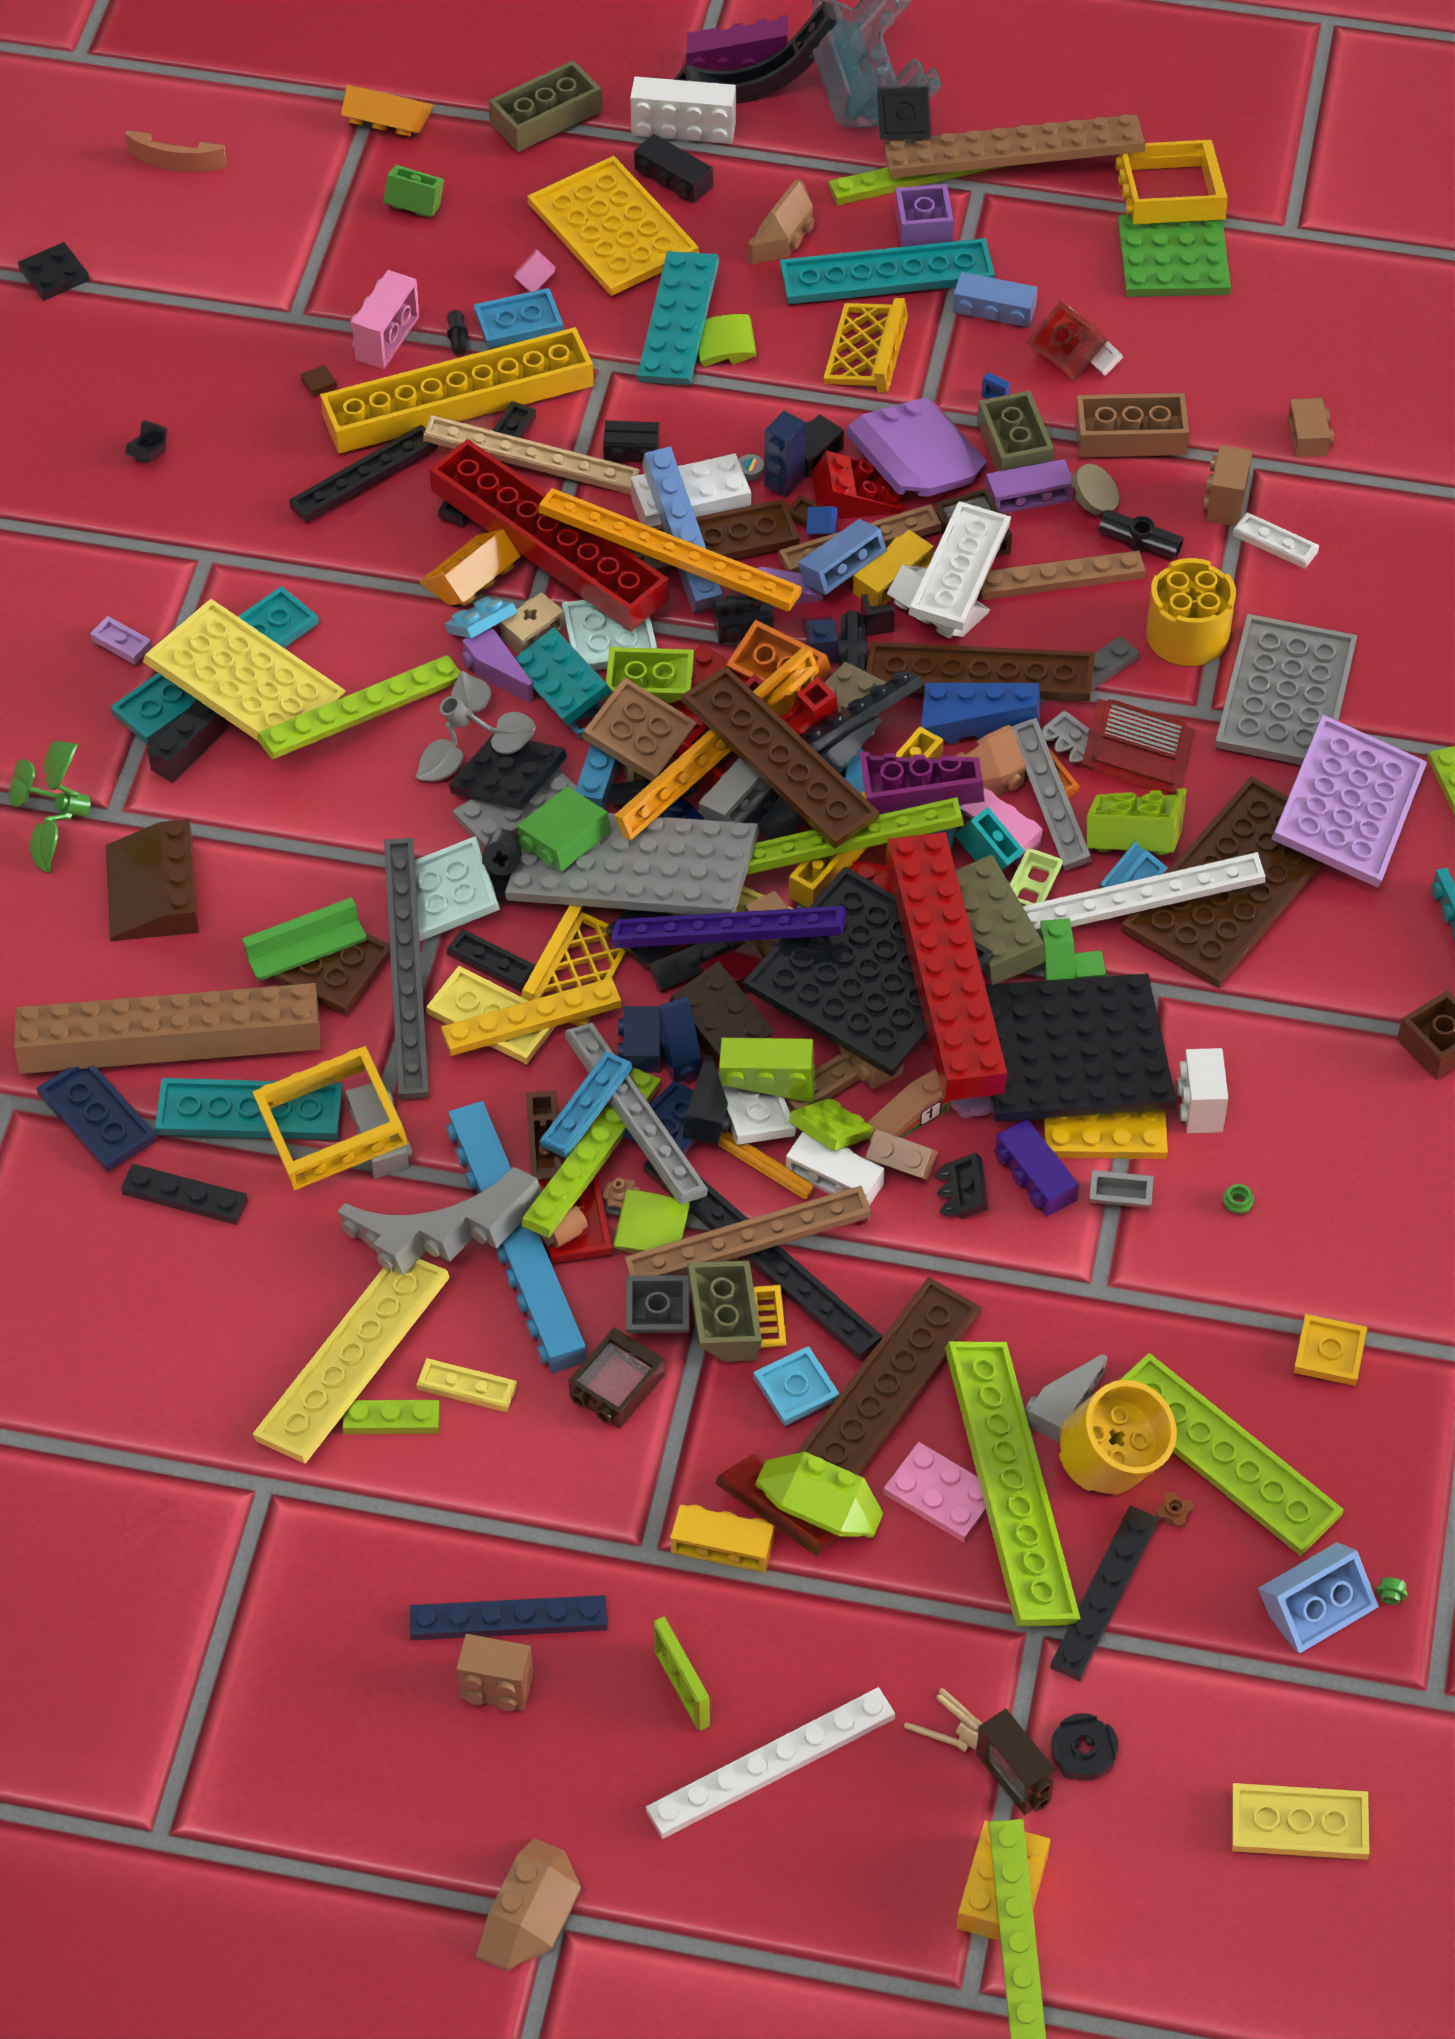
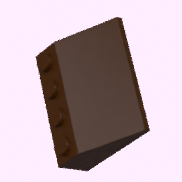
(152, 882)

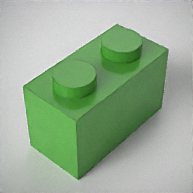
(413, 191)

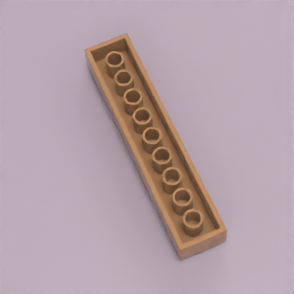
(167, 1028)

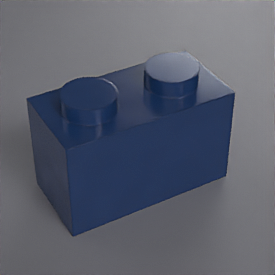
(641, 1037)

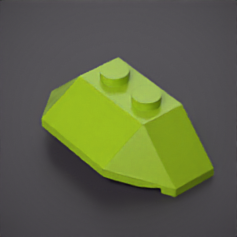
(821, 1494)

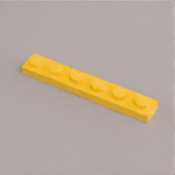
(531, 1016)

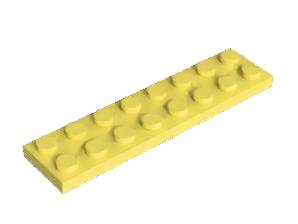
(349, 1359)

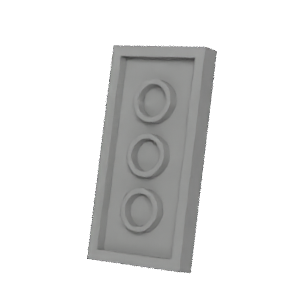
(483, 817)

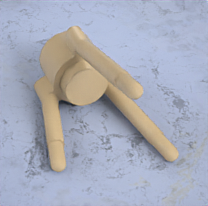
(966, 1730)

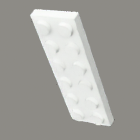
(960, 566)

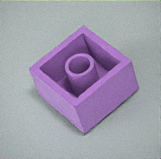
(923, 215)

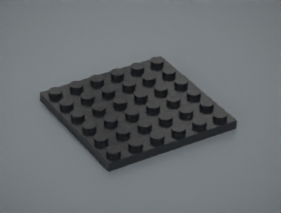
(851, 984)
(1080, 1048)

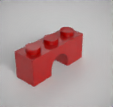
(811, 707)

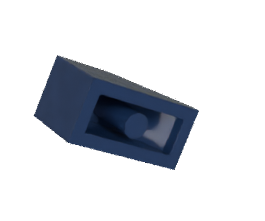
(821, 635)

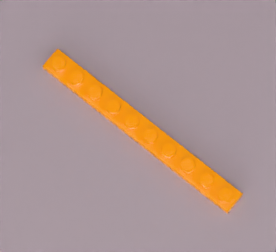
(670, 549)
(695, 761)

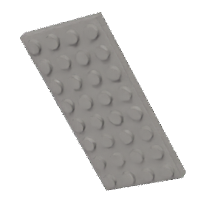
(665, 868)

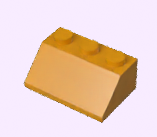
(385, 110)
(472, 568)

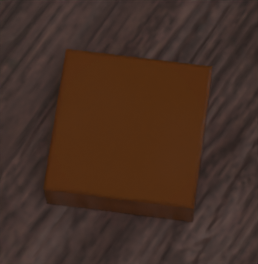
(319, 381)
(799, 510)

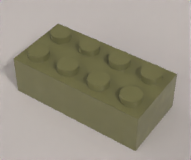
(545, 105)
(999, 920)

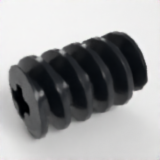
(502, 852)

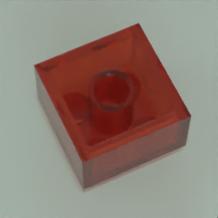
(1067, 341)

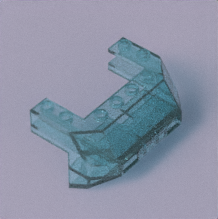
(856, 61)

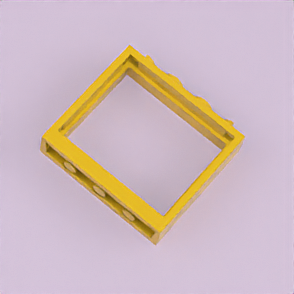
(1173, 209)
(342, 1154)

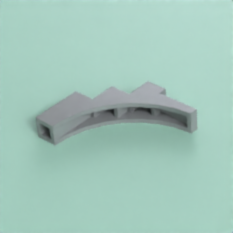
(444, 1232)

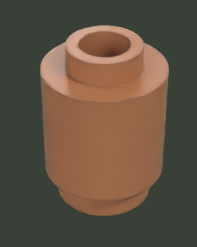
(568, 1229)

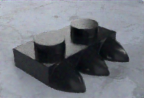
(965, 1187)

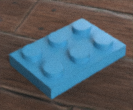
(518, 318)

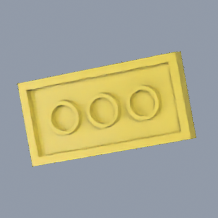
(469, 996)
(1300, 1821)

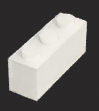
(834, 1170)

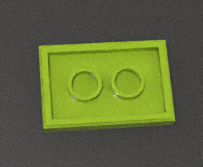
(681, 1674)

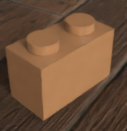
(1309, 427)
(901, 1154)

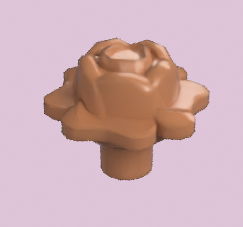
(616, 1190)

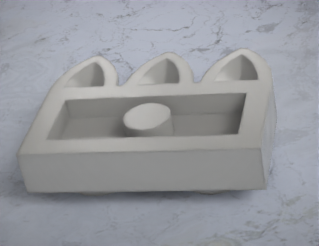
(1068, 734)

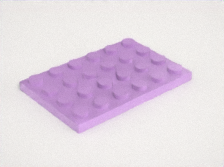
(1349, 801)

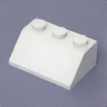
(904, 590)

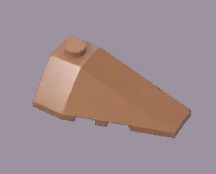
(999, 761)

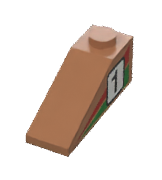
(912, 1107)

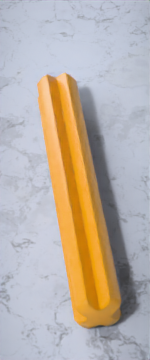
(767, 1166)

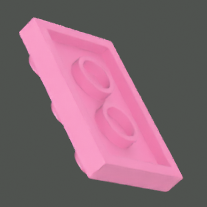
(938, 1491)

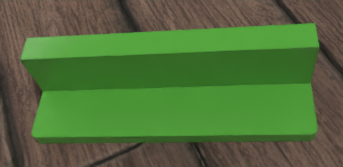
(303, 939)

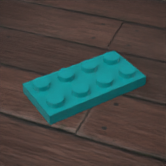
(562, 676)

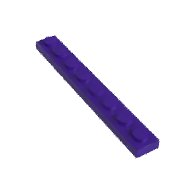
(729, 927)

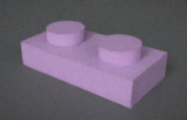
(121, 640)

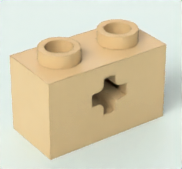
(531, 622)

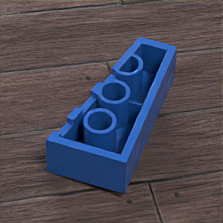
(977, 708)

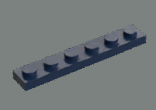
(508, 1617)

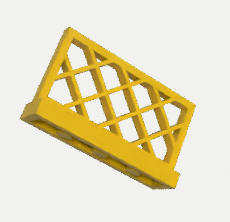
(886, 345)
(558, 949)

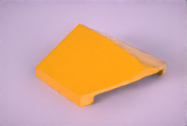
(785, 695)

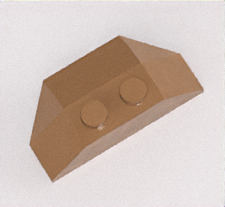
(783, 226)
(529, 1907)

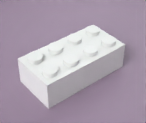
(683, 110)
(710, 485)

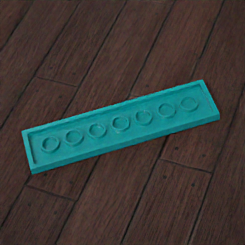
(883, 270)
(159, 702)

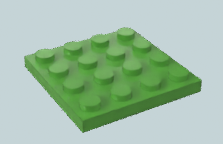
(1173, 258)

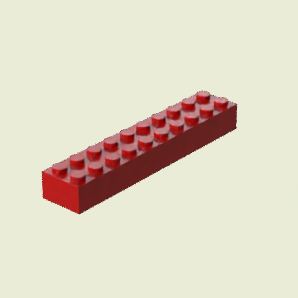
(583, 562)
(945, 967)

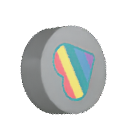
(752, 466)

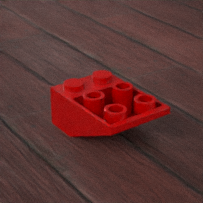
(853, 487)

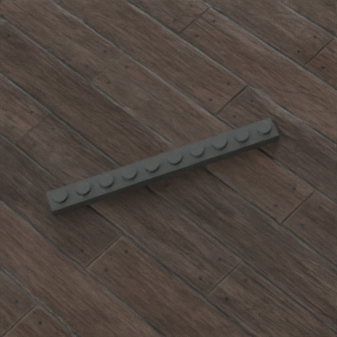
(406, 969)

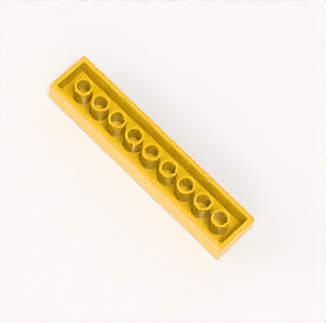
(457, 389)

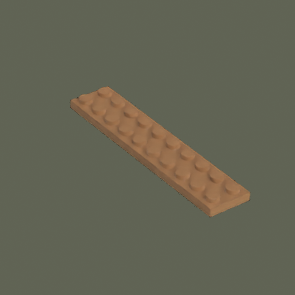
(1014, 146)

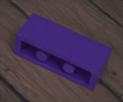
(1036, 1168)

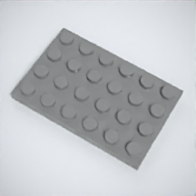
(1282, 687)

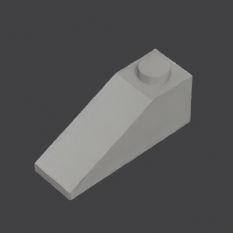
(1063, 1396)

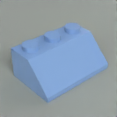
(1319, 1596)

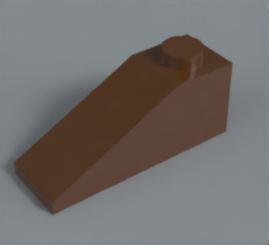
(541, 1113)

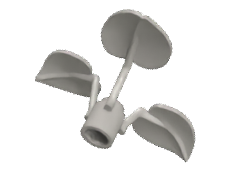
(469, 696)

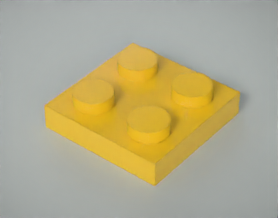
(1330, 1350)

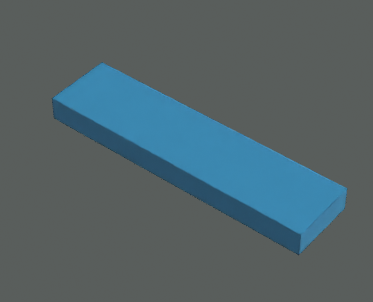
(586, 1104)

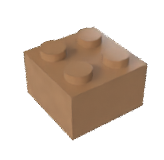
(1227, 485)
(494, 1672)

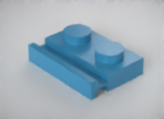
(1134, 866)

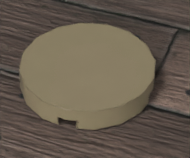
(1095, 489)

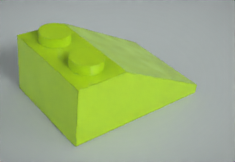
(658, 671)

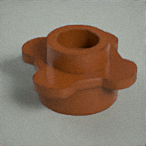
(1171, 1517)

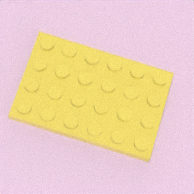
(239, 671)

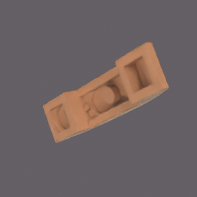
(174, 157)

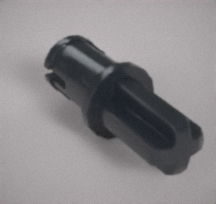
(457, 332)

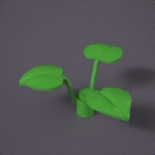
(70, 802)

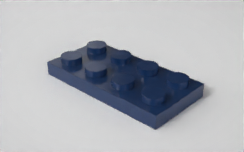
(97, 1115)

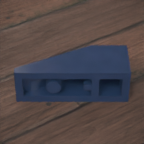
(679, 1040)

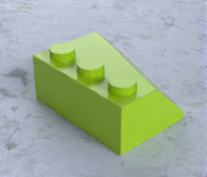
(1123, 818)

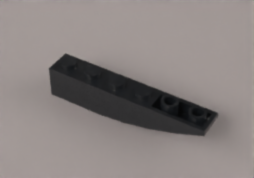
(776, 816)

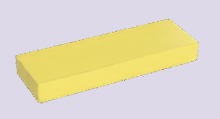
(466, 1385)

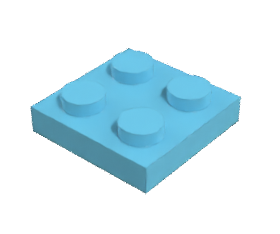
(480, 618)
(796, 1386)

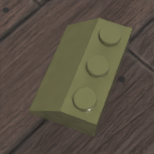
(725, 1309)

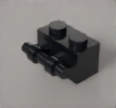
(736, 615)

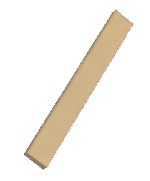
(533, 454)

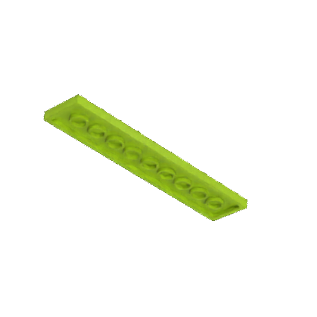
(1012, 1484)

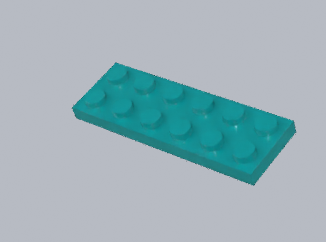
(678, 318)
(231, 1110)

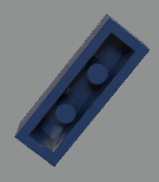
(784, 454)

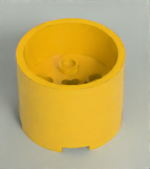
(1190, 612)
(1136, 1424)

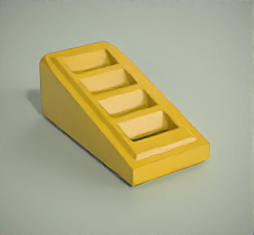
(771, 1293)

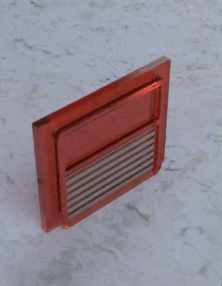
(1138, 746)

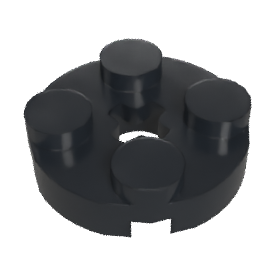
(1084, 1765)

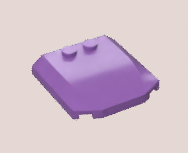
(916, 448)

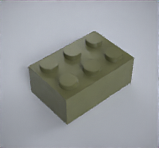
(1014, 431)

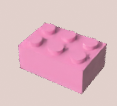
(385, 319)

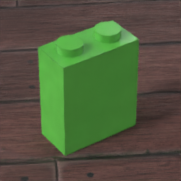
(563, 829)

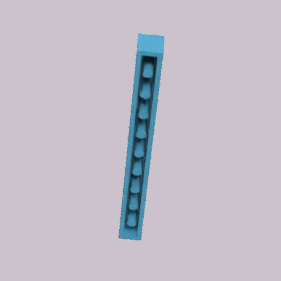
(522, 1250)

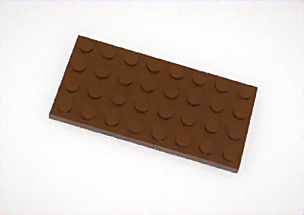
(1221, 929)

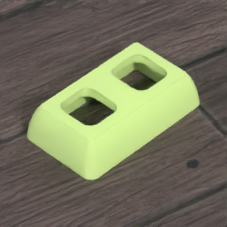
(1041, 861)

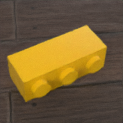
(880, 573)
(722, 1538)

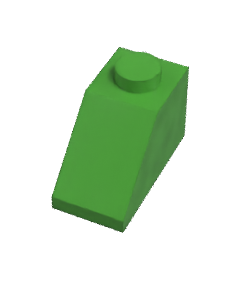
(1058, 949)

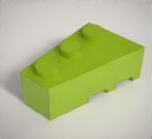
(769, 1066)

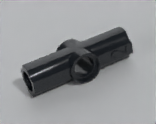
(1141, 534)
(851, 644)

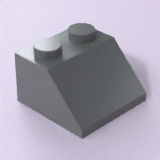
(657, 1304)

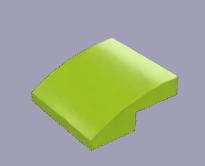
(727, 338)
(649, 1221)

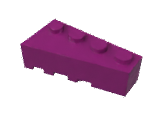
(736, 46)
(908, 782)

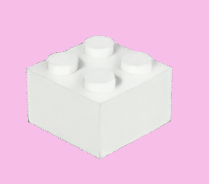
(1202, 1090)

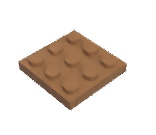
(638, 729)

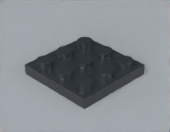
(508, 778)

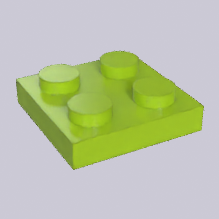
(831, 1124)

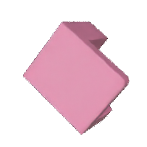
(534, 271)

